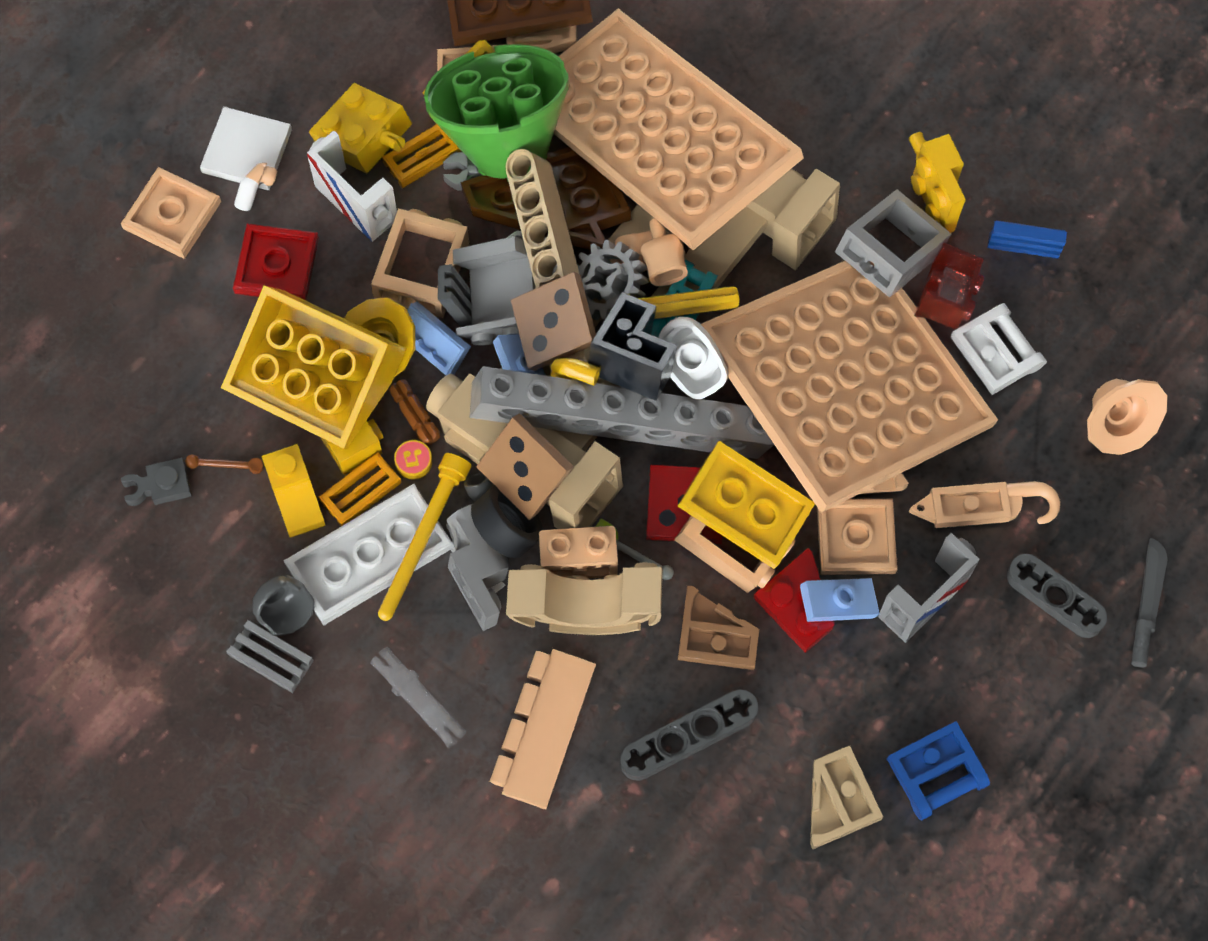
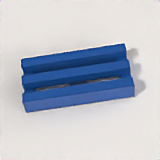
(1027, 239)

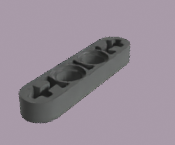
(686, 730)

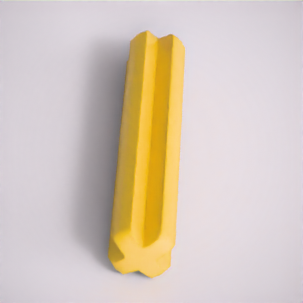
(694, 302)

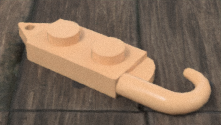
(983, 503)

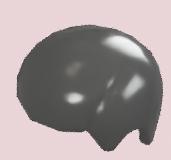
(283, 605)

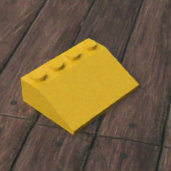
(311, 366)

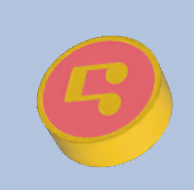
(413, 459)

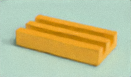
(407, 177)
(370, 499)

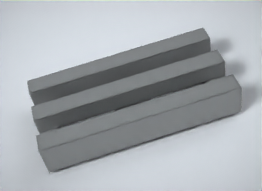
(243, 640)

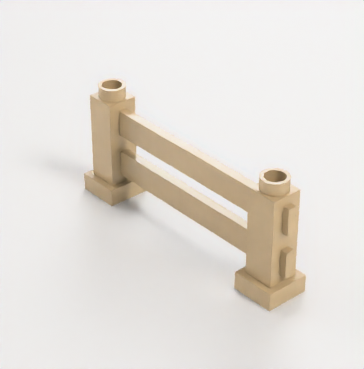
(789, 211)

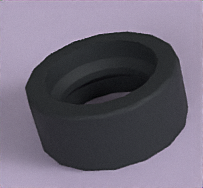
(504, 524)

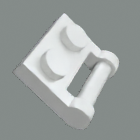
(990, 355)

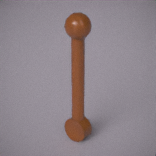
(255, 465)

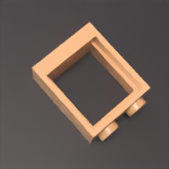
(407, 291)
(722, 562)

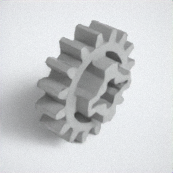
(609, 280)

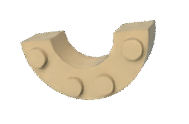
(584, 605)

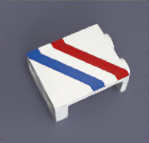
(369, 212)

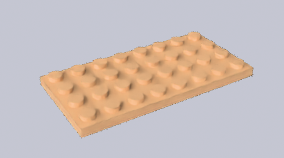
(666, 130)

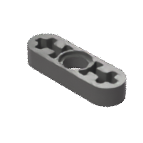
(1072, 621)

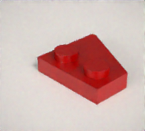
(784, 602)

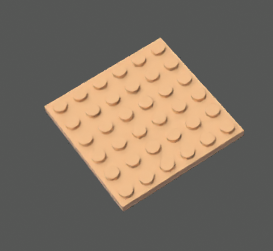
(847, 381)

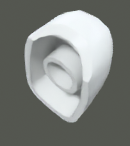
(697, 362)

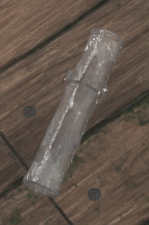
(406, 684)

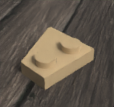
(840, 798)

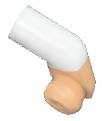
(249, 184)

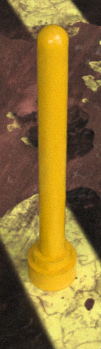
(452, 471)

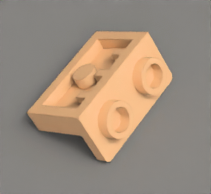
(579, 551)

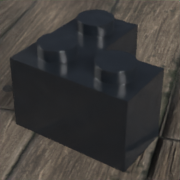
(629, 351)

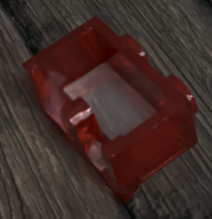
(950, 287)

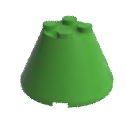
(499, 103)

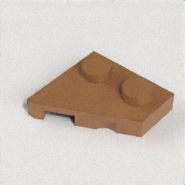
(715, 635)

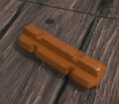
(414, 412)

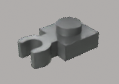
(164, 482)

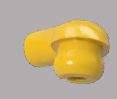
(575, 369)

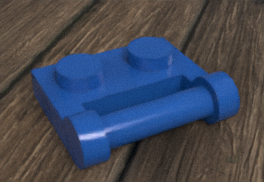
(932, 758)

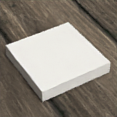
(242, 143)

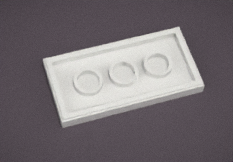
(364, 554)

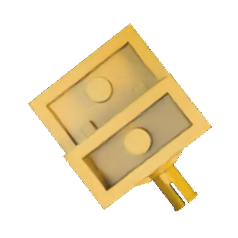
(365, 125)
(937, 178)

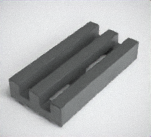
(459, 295)

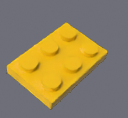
(746, 504)

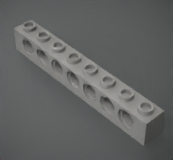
(616, 412)

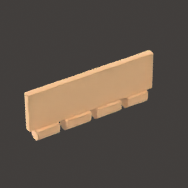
(551, 718)

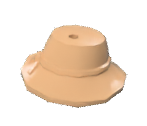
(1125, 415)

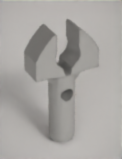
(460, 161)

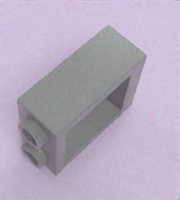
(889, 271)

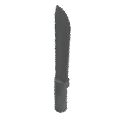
(1151, 592)

